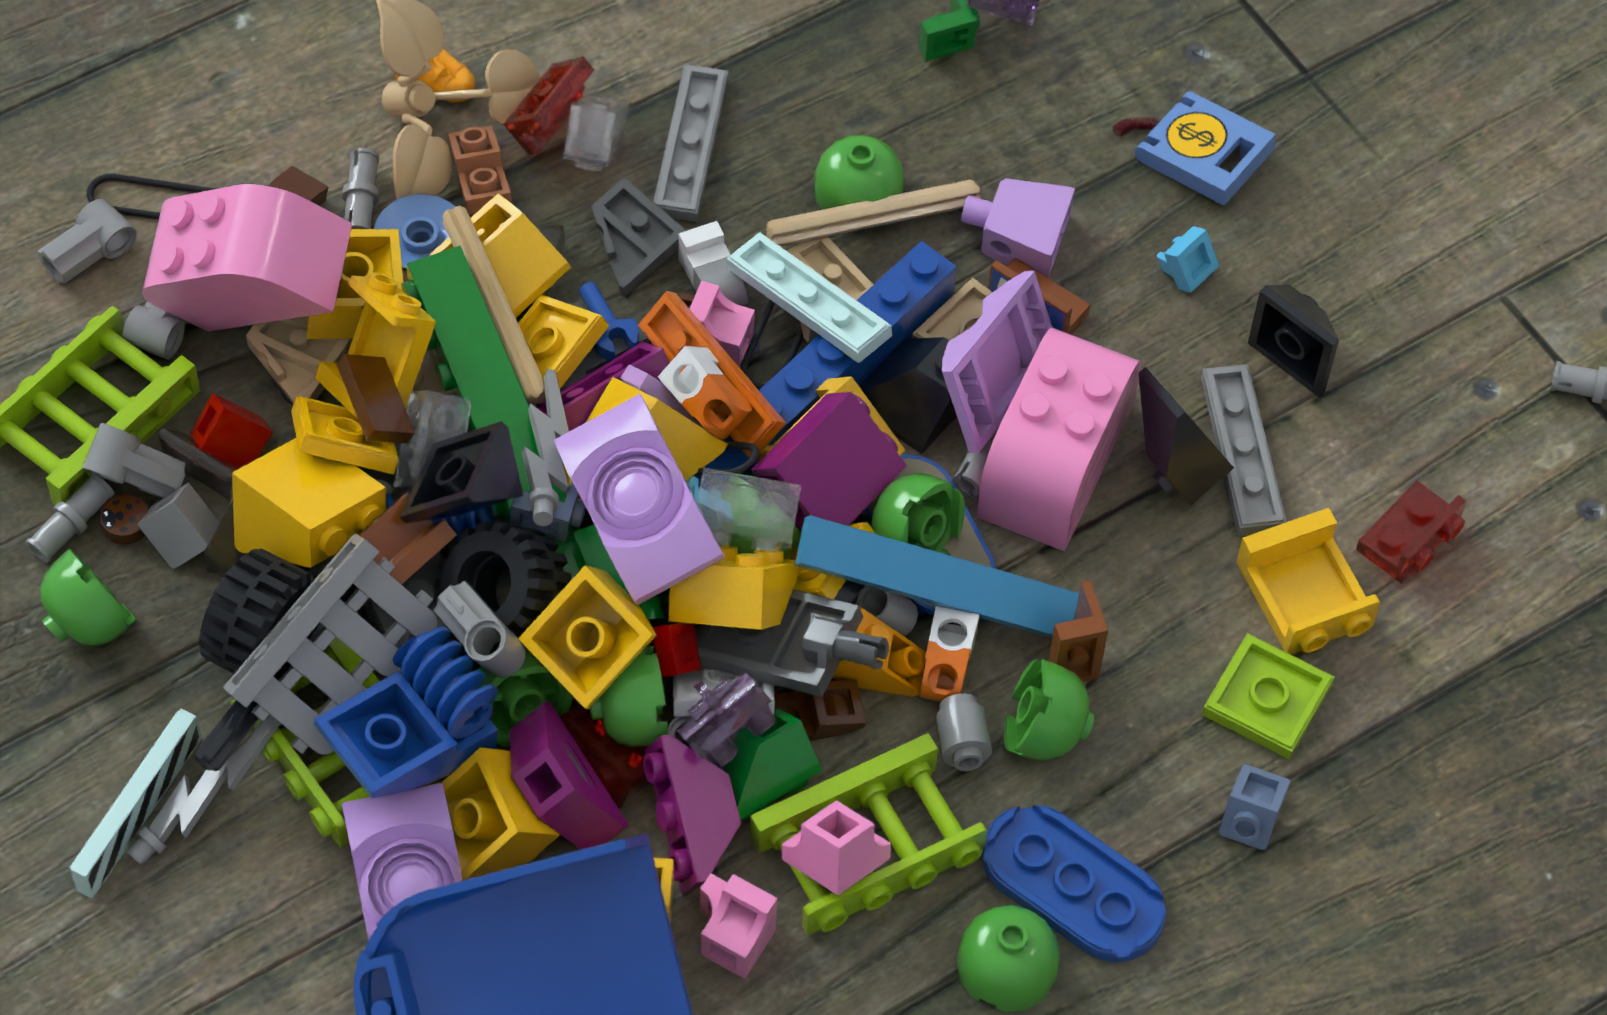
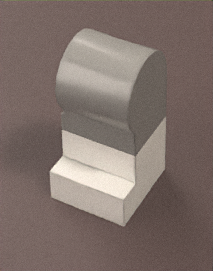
(704, 259)

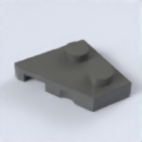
(634, 234)

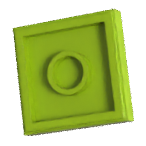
(1268, 696)

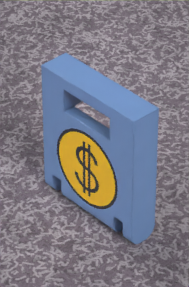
(1196, 141)

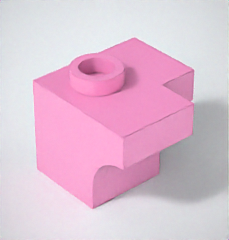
(725, 320)
(836, 848)
(739, 922)

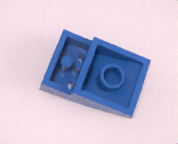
(395, 739)

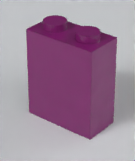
(835, 458)

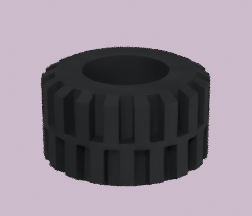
(533, 567)
(249, 606)

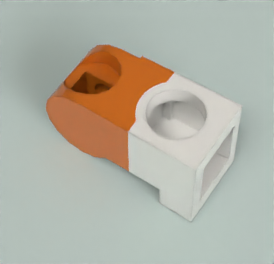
(705, 391)
(948, 653)

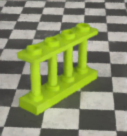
(139, 415)
(304, 779)
(869, 787)

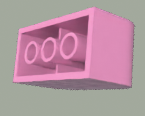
(245, 257)
(1057, 438)

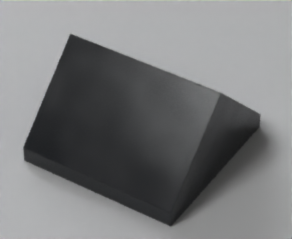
(465, 475)

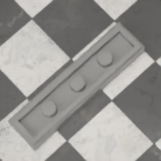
(691, 142)
(1243, 442)

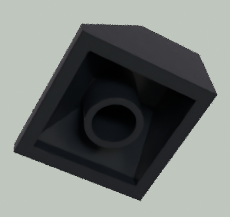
(1294, 335)
(912, 392)
(1177, 445)

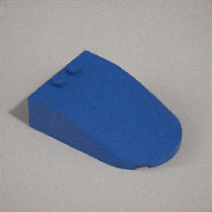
(531, 941)

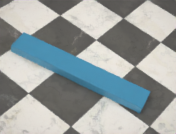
(933, 577)

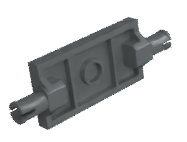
(799, 651)

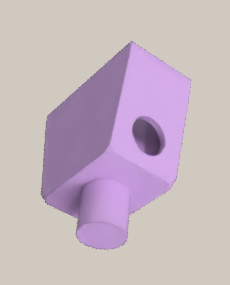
(1022, 222)

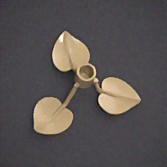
(408, 40)

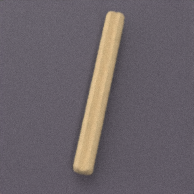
(871, 214)
(463, 233)

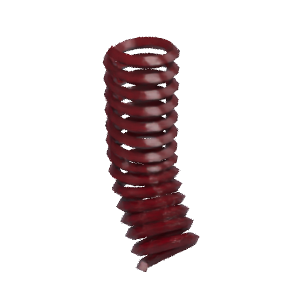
(1136, 123)

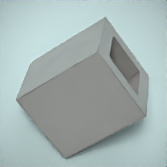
(179, 526)

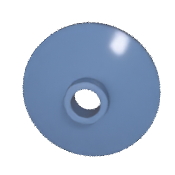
(417, 219)

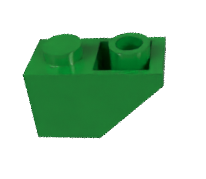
(771, 764)

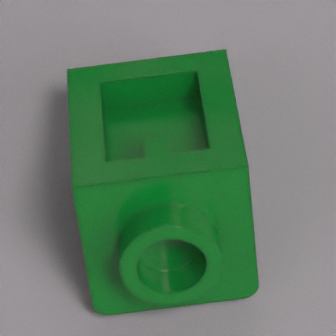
(949, 32)

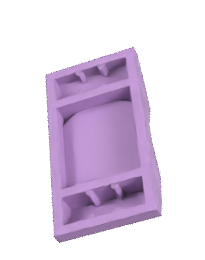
(993, 356)
(638, 499)
(400, 847)

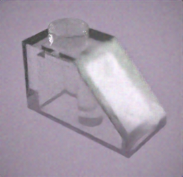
(595, 131)

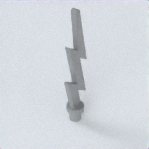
(548, 466)
(189, 805)

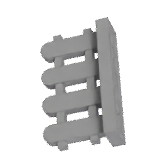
(323, 604)

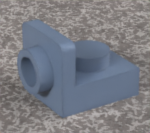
(568, 514)
(1254, 806)

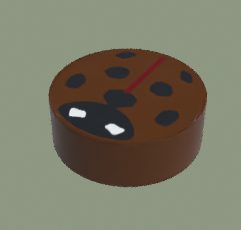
(120, 518)

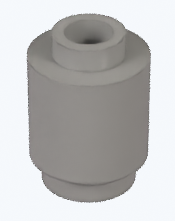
(963, 732)

